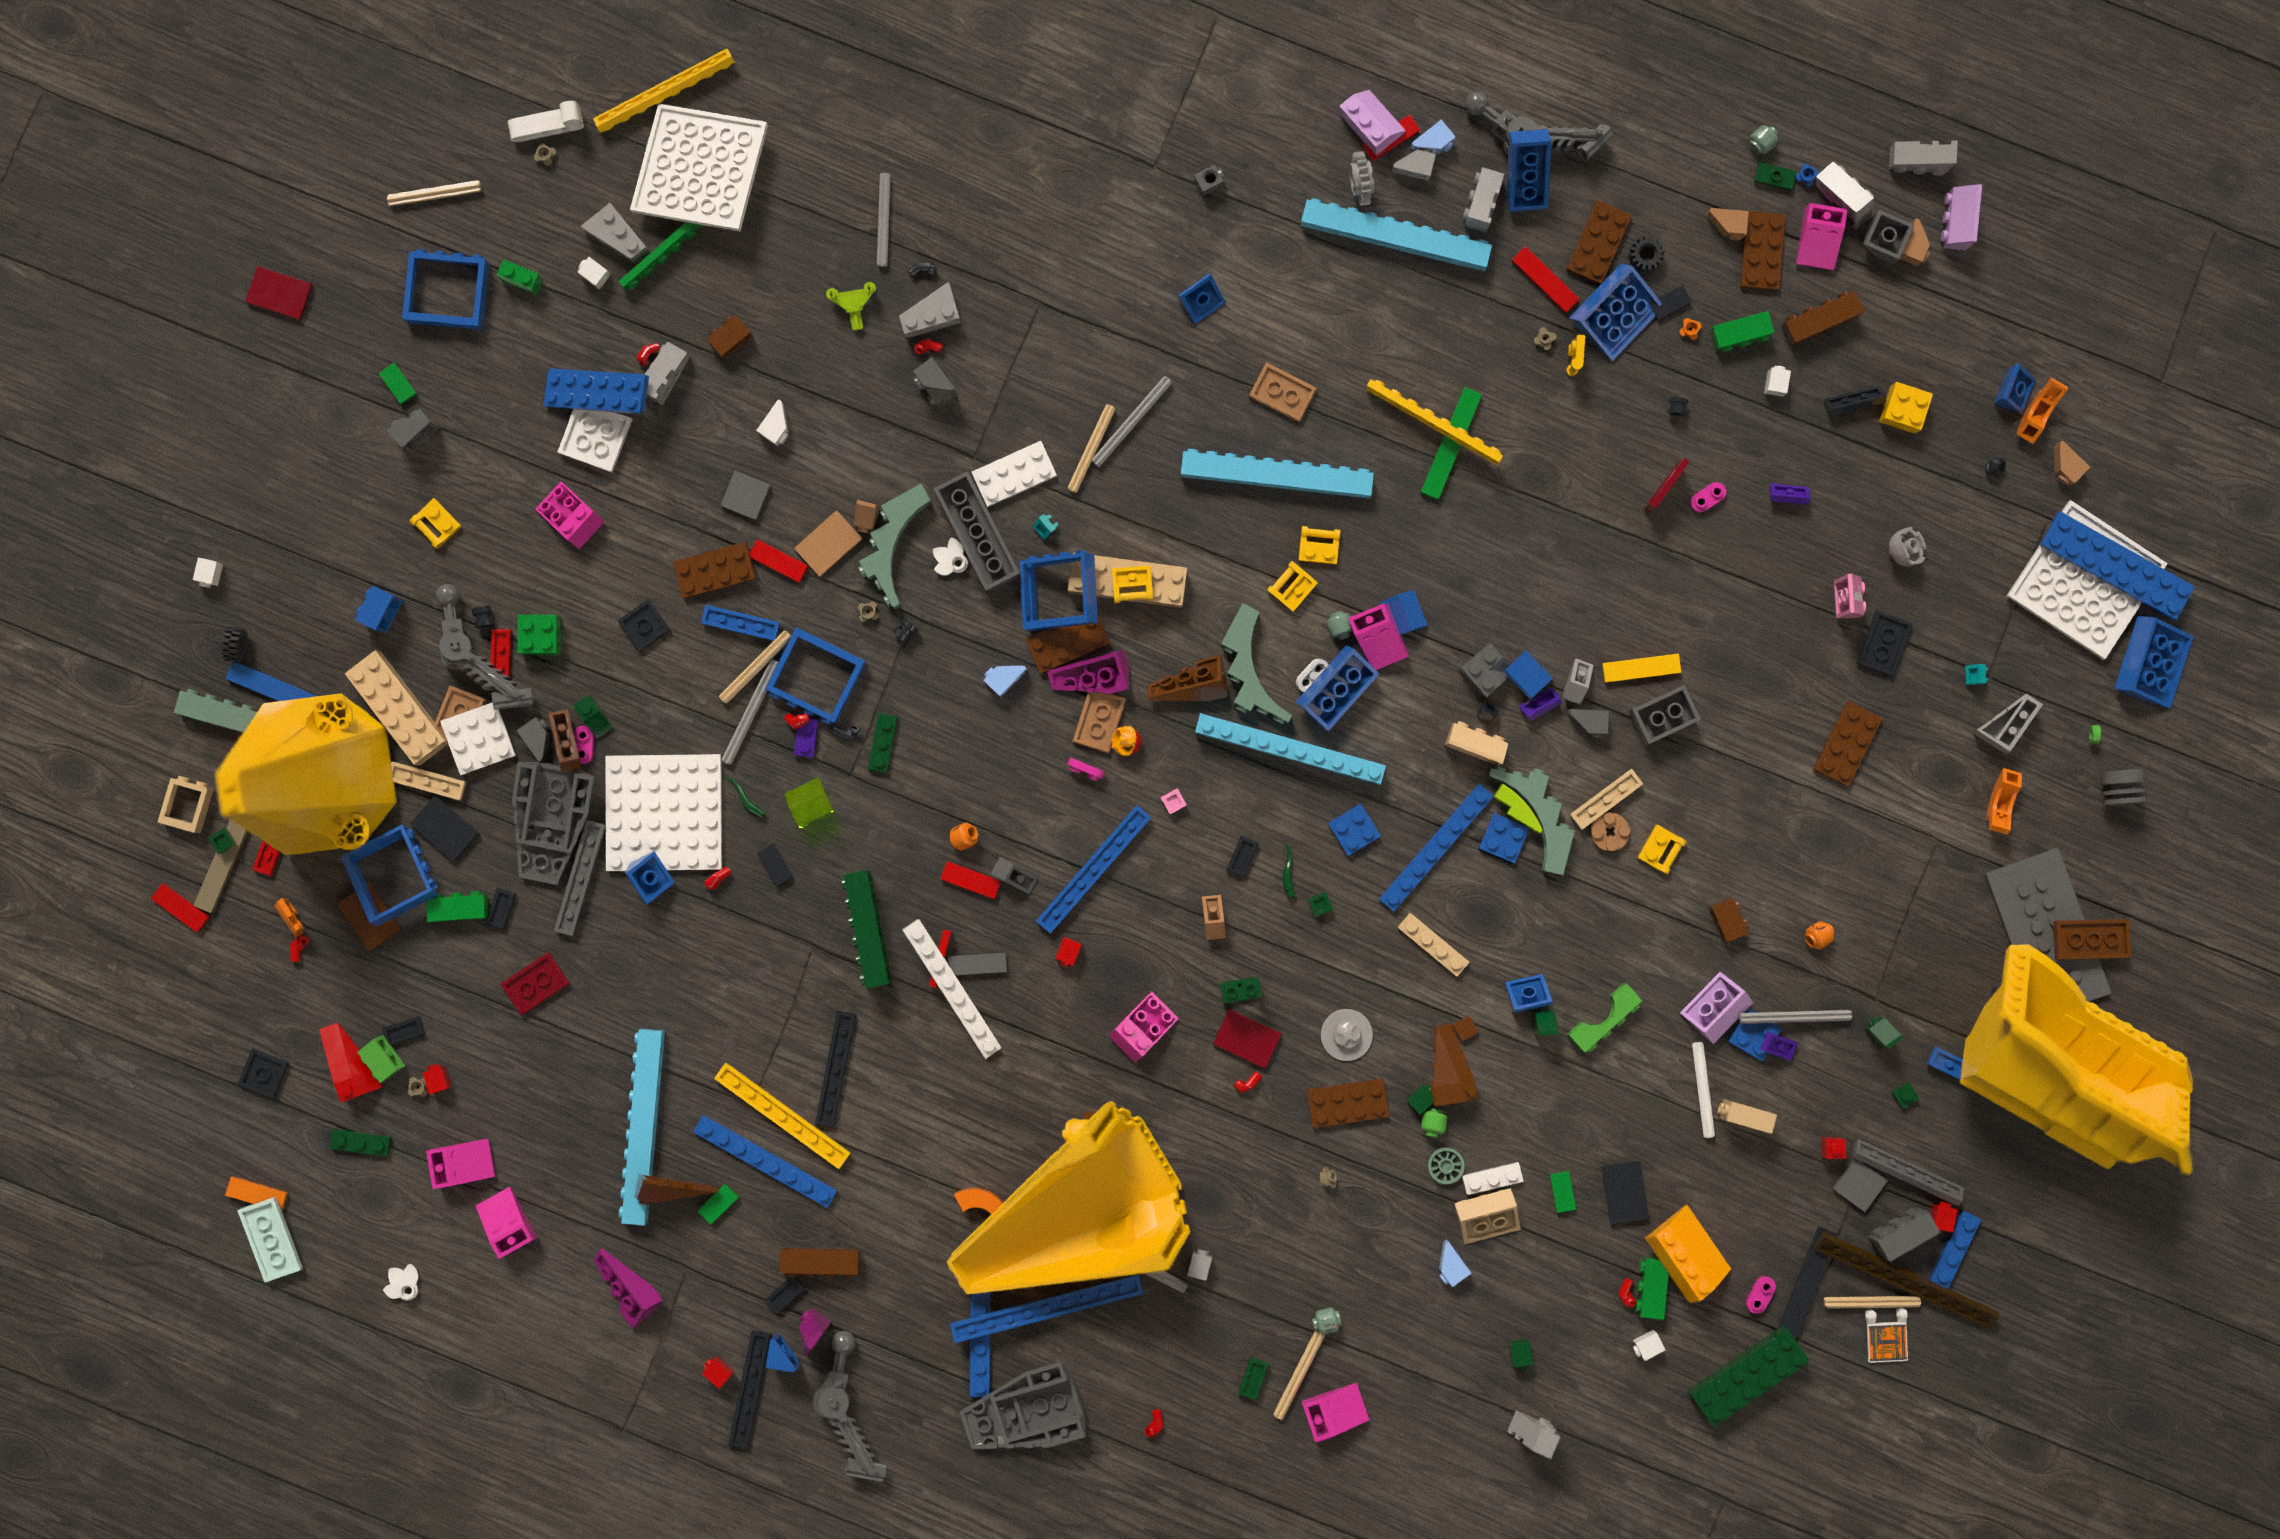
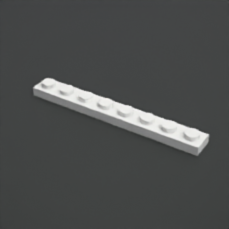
(951, 988)

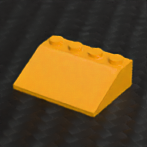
(1688, 1255)

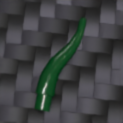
(749, 805)
(1287, 882)

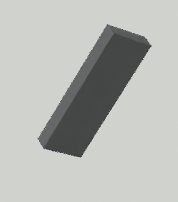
(978, 963)

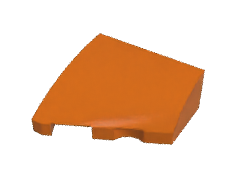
(288, 914)

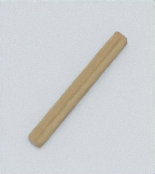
(434, 193)
(1091, 448)
(755, 667)
(1872, 1302)
(1298, 1375)

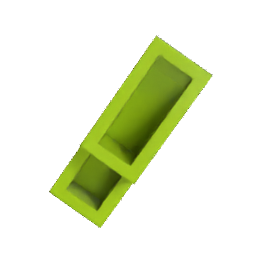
(1517, 808)

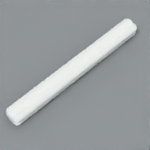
(1703, 1089)

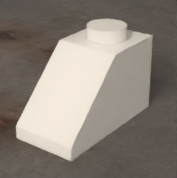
(775, 425)

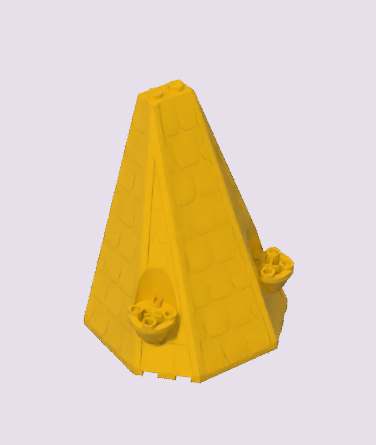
(309, 775)
(1086, 1213)

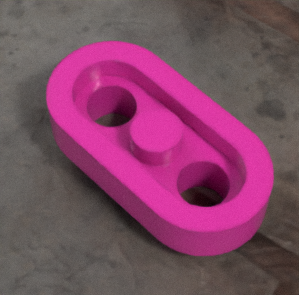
(1708, 497)
(585, 744)
(1093, 773)
(1759, 1294)

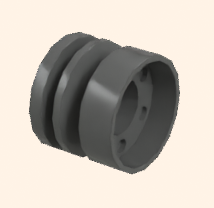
(2123, 787)

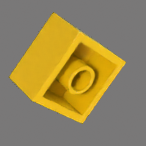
(1905, 407)

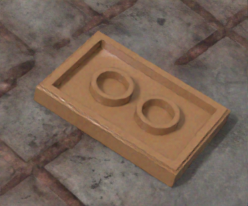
(1282, 392)
(828, 543)
(457, 702)
(1099, 720)

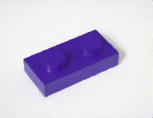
(1789, 494)
(1540, 704)
(806, 739)
(1779, 1046)

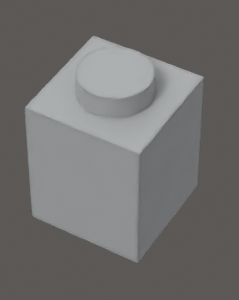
(1199, 1264)

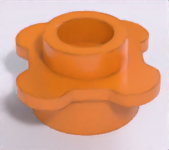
(1695, 328)

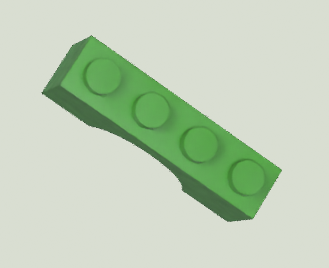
(1623, 1001)

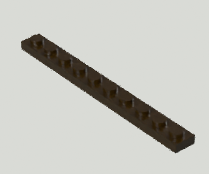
(1906, 1280)

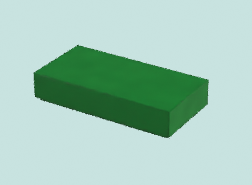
(398, 383)
(1562, 1191)
(718, 1203)

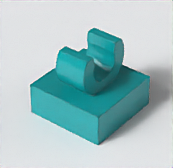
(1044, 526)
(1976, 674)

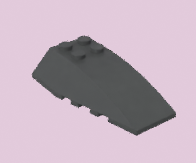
(548, 817)
(1028, 1412)

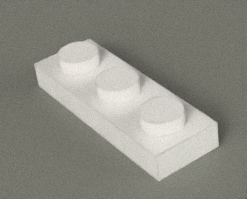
(1492, 1178)

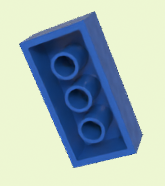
(1528, 170)
(1337, 688)

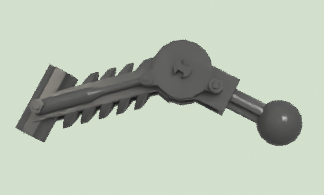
(1584, 140)
(457, 654)
(832, 1404)

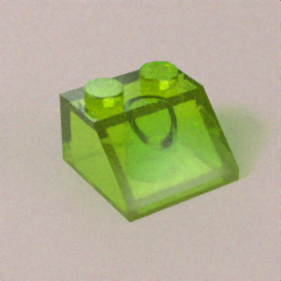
(809, 802)

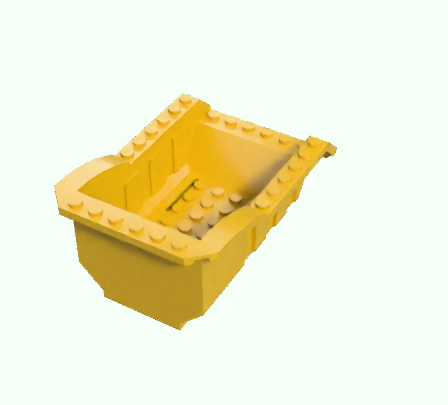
(2077, 1068)

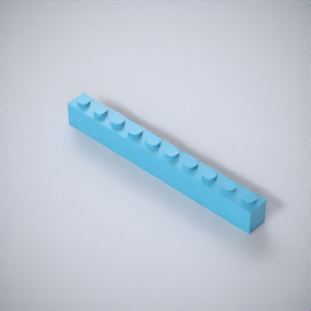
(1396, 235)
(1277, 474)
(1290, 749)
(642, 1121)

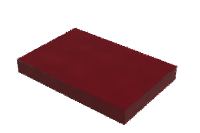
(279, 293)
(1666, 485)
(535, 983)
(1247, 1038)

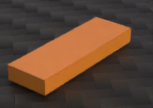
(254, 1192)

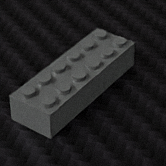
(977, 532)

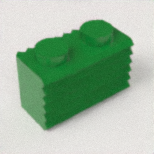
(519, 276)

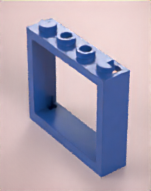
(444, 320)
(1029, 593)
(809, 709)
(350, 862)

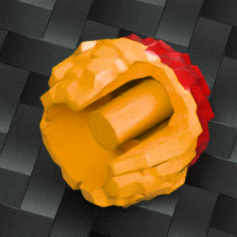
(1126, 741)

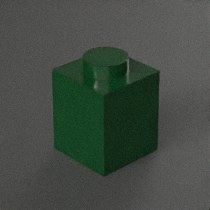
(1421, 1098)
(1520, 1353)

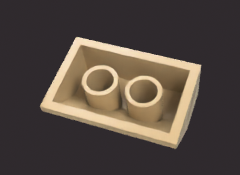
(1477, 743)
(1487, 1216)

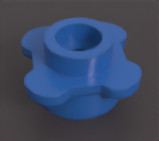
(1806, 169)

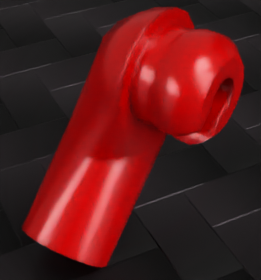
(926, 345)
(1625, 1294)

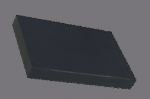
(1884, 643)
(444, 828)
(1625, 1192)

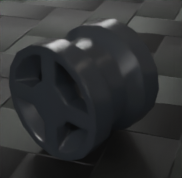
(1678, 406)

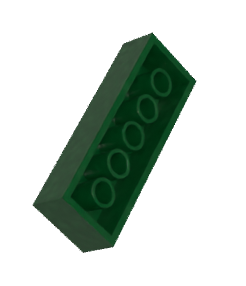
(867, 929)
(1748, 1375)

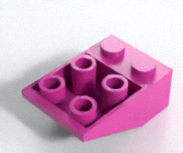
(1821, 236)
(570, 515)
(1379, 636)
(1143, 1027)
(460, 1163)
(505, 1222)
(1335, 1411)

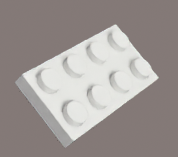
(1014, 474)

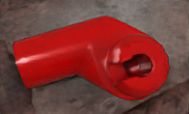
(645, 352)
(798, 721)
(715, 879)
(296, 946)
(1249, 1084)
(1156, 1425)

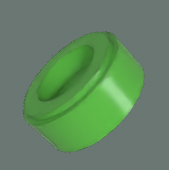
(2095, 734)

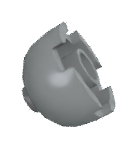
(1907, 547)

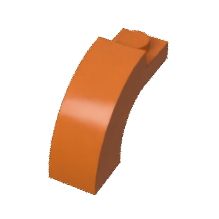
(2040, 409)
(2002, 801)
(978, 1197)

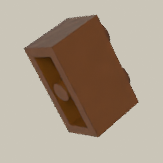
(729, 336)
(1728, 919)

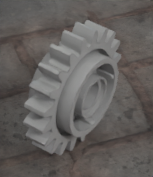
(1361, 178)

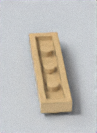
(427, 781)
(1606, 799)
(1433, 944)

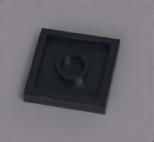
(644, 625)
(263, 1073)

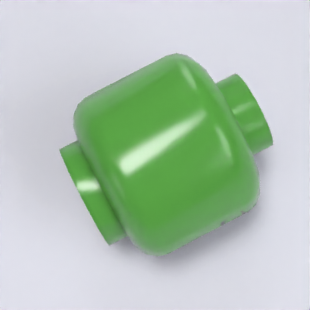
(1434, 1122)

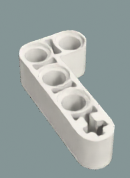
(548, 123)

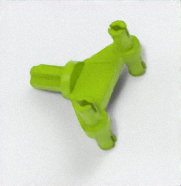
(853, 302)

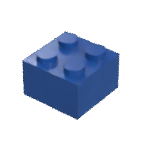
(378, 609)

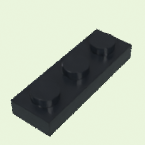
(1855, 400)

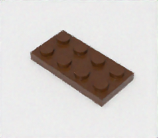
(1599, 242)
(1762, 251)
(714, 570)
(1064, 644)
(1847, 743)
(2092, 939)
(1347, 1103)

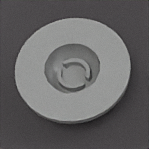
(1346, 1034)

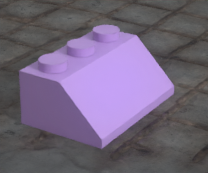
(1371, 120)
(1961, 217)
(1716, 1007)

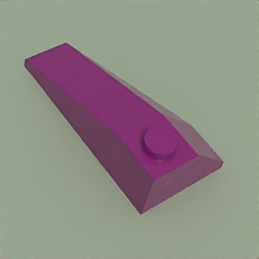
(1098, 674)
(634, 1294)
(812, 1328)

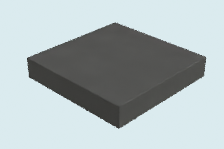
(745, 495)
(1859, 1184)

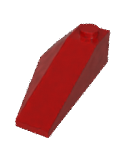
(348, 1072)

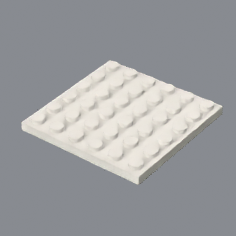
(699, 167)
(2074, 599)
(665, 808)

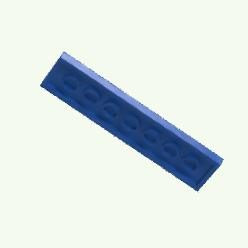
(2117, 565)

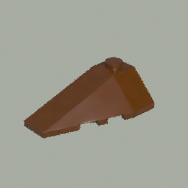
(1199, 683)
(1452, 1074)
(659, 1189)

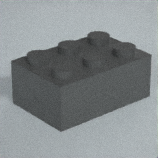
(1664, 715)
(1903, 1234)

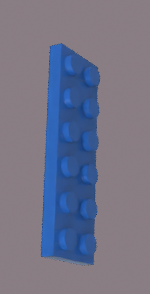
(596, 391)

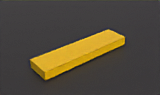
(1641, 668)

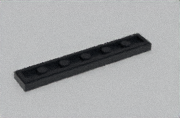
(835, 1069)
(1805, 1286)
(749, 1389)

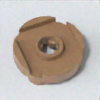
(1620, 827)

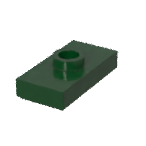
(1775, 176)
(1253, 1378)

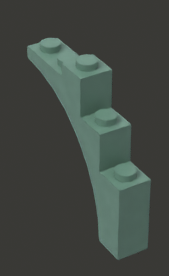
(880, 563)
(1242, 669)
(1532, 789)

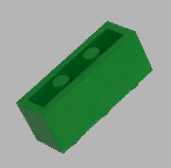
(1742, 332)
(457, 907)
(1652, 1288)

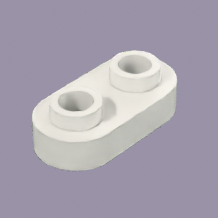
(1310, 674)

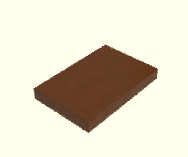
(368, 933)

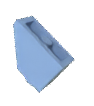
(1435, 139)
(1003, 677)
(1452, 1266)

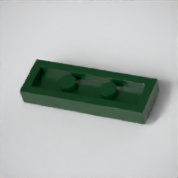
(882, 742)
(360, 1142)

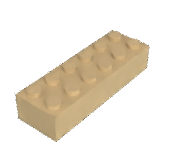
(1167, 580)
(397, 708)

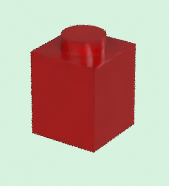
(1068, 952)
(437, 1078)
(1833, 1147)
(1944, 1216)
(717, 1371)

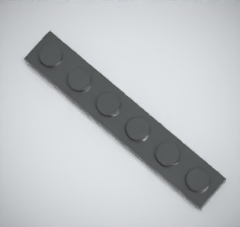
(580, 878)
(1908, 1172)

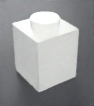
(593, 272)
(1777, 381)
(207, 572)
(1648, 1345)

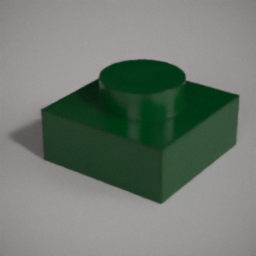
(222, 841)
(1320, 904)
(1905, 1095)

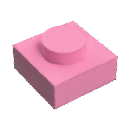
(1173, 801)

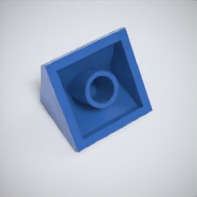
(1201, 298)
(2015, 389)
(1406, 612)
(1528, 674)
(649, 876)
(1528, 993)
(781, 1356)

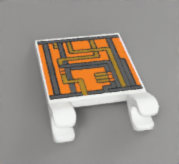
(1888, 1339)

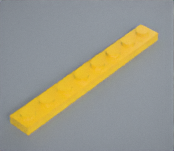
(663, 90)
(1441, 425)
(782, 1115)

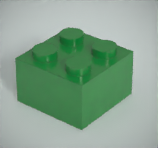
(539, 635)

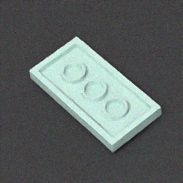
(270, 1239)

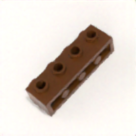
(1822, 318)
(819, 1261)

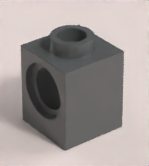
(1204, 187)

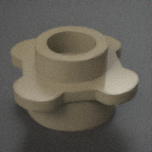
(542, 148)
(1546, 344)
(868, 606)
(413, 1087)
(1328, 1177)

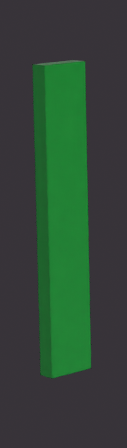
(1448, 448)

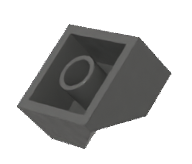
(1887, 236)
(935, 383)
(412, 431)
(1485, 670)

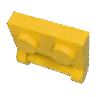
(1576, 351)
(440, 519)
(1316, 551)
(1132, 577)
(1297, 590)
(1656, 846)

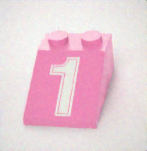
(1849, 597)

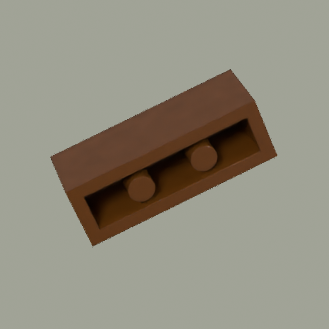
(564, 741)

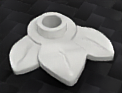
(948, 557)
(400, 1280)

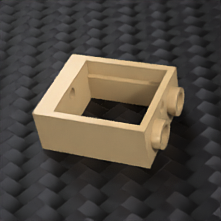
(201, 810)
(1747, 1116)

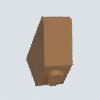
(1729, 222)
(1916, 246)
(2068, 464)
(866, 516)
(1213, 917)

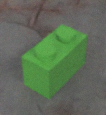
(381, 1059)

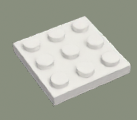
(595, 437)
(478, 738)

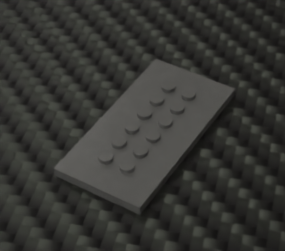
(2029, 900)

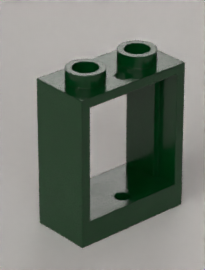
(1248, 990)

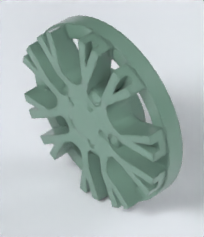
(1446, 1165)

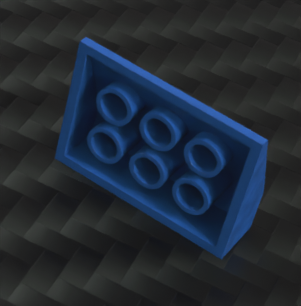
(1616, 311)
(2154, 661)

